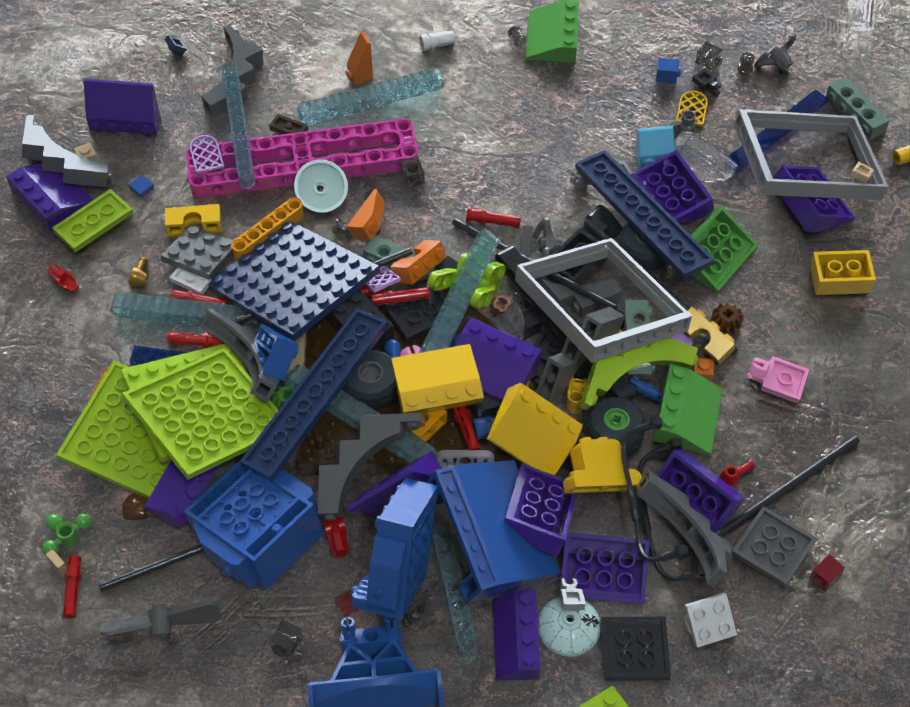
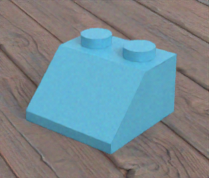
(653, 144)

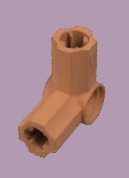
(498, 306)

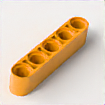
(289, 211)

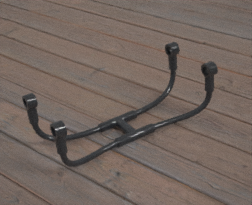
(640, 509)

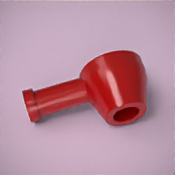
(733, 480)

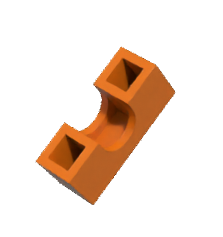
(427, 256)

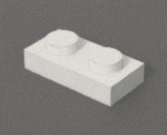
(190, 281)

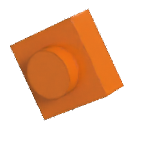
(705, 368)

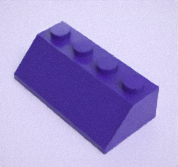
(705, 490)
(175, 494)
(516, 636)

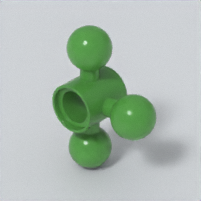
(55, 522)

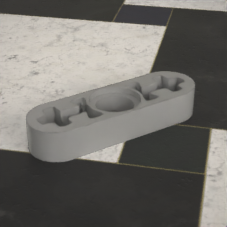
(458, 454)

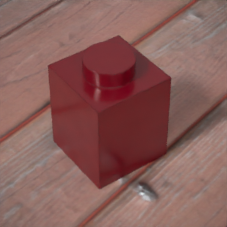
(826, 573)

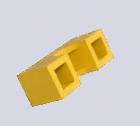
(179, 218)
(720, 345)

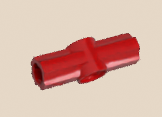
(336, 534)

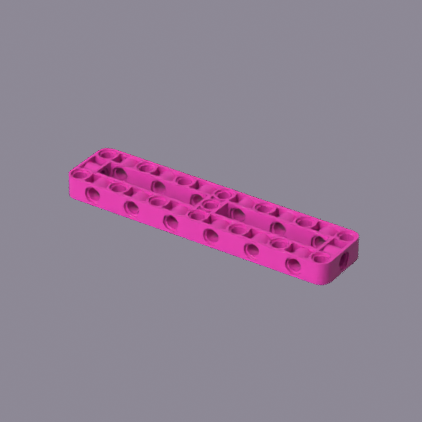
(302, 147)

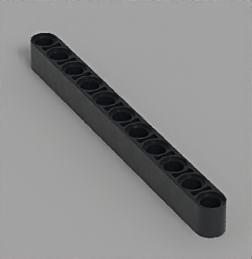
(512, 258)

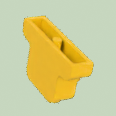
(598, 467)

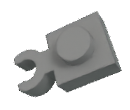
(571, 597)

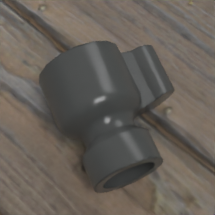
(686, 123)

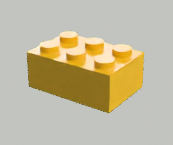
(842, 272)

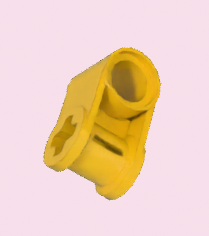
(575, 392)

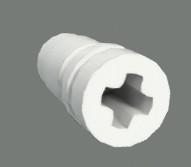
(436, 40)

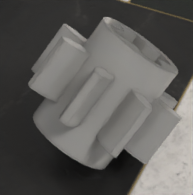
(578, 180)

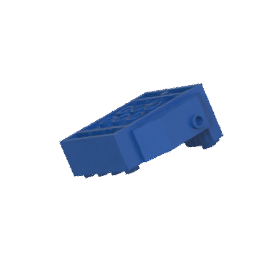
(255, 524)
(399, 551)

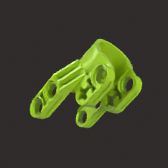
(486, 289)

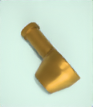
(137, 276)

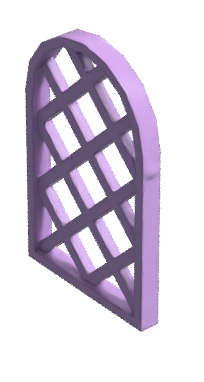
(211, 168)
(379, 285)

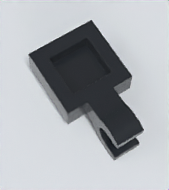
(707, 80)

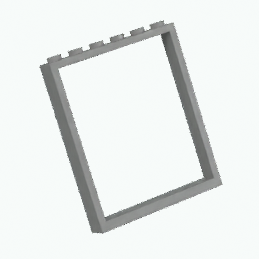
(767, 185)
(676, 323)

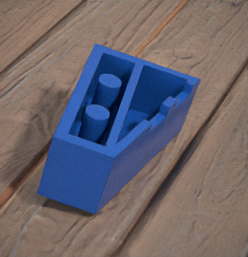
(275, 350)

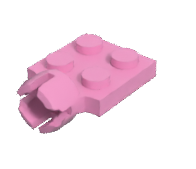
(779, 377)

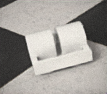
(709, 620)

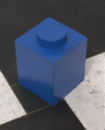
(668, 70)

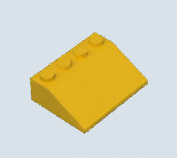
(437, 380)
(534, 429)

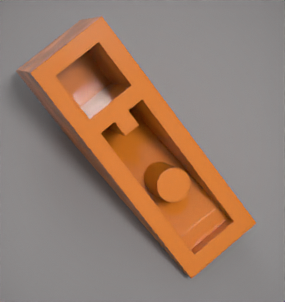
(360, 61)
(368, 218)

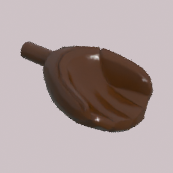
(133, 508)

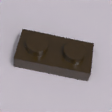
(286, 125)

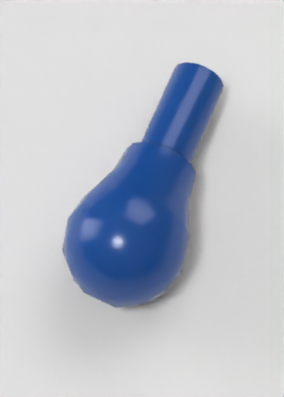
(392, 348)

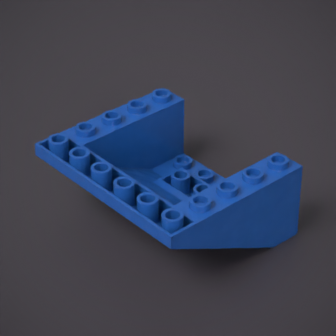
(495, 552)

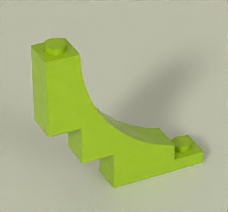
(609, 370)

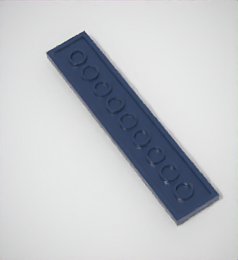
(645, 214)
(314, 394)

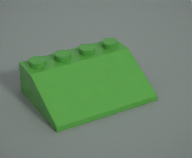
(553, 32)
(725, 243)
(688, 410)

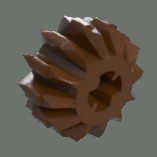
(727, 318)

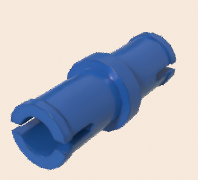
(646, 389)

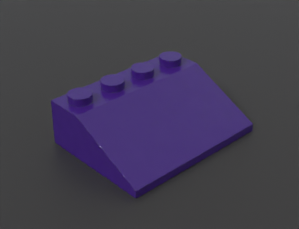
(121, 106)
(675, 188)
(47, 194)
(814, 212)
(499, 357)
(377, 496)
(540, 509)
(606, 566)

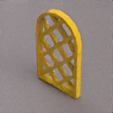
(681, 103)

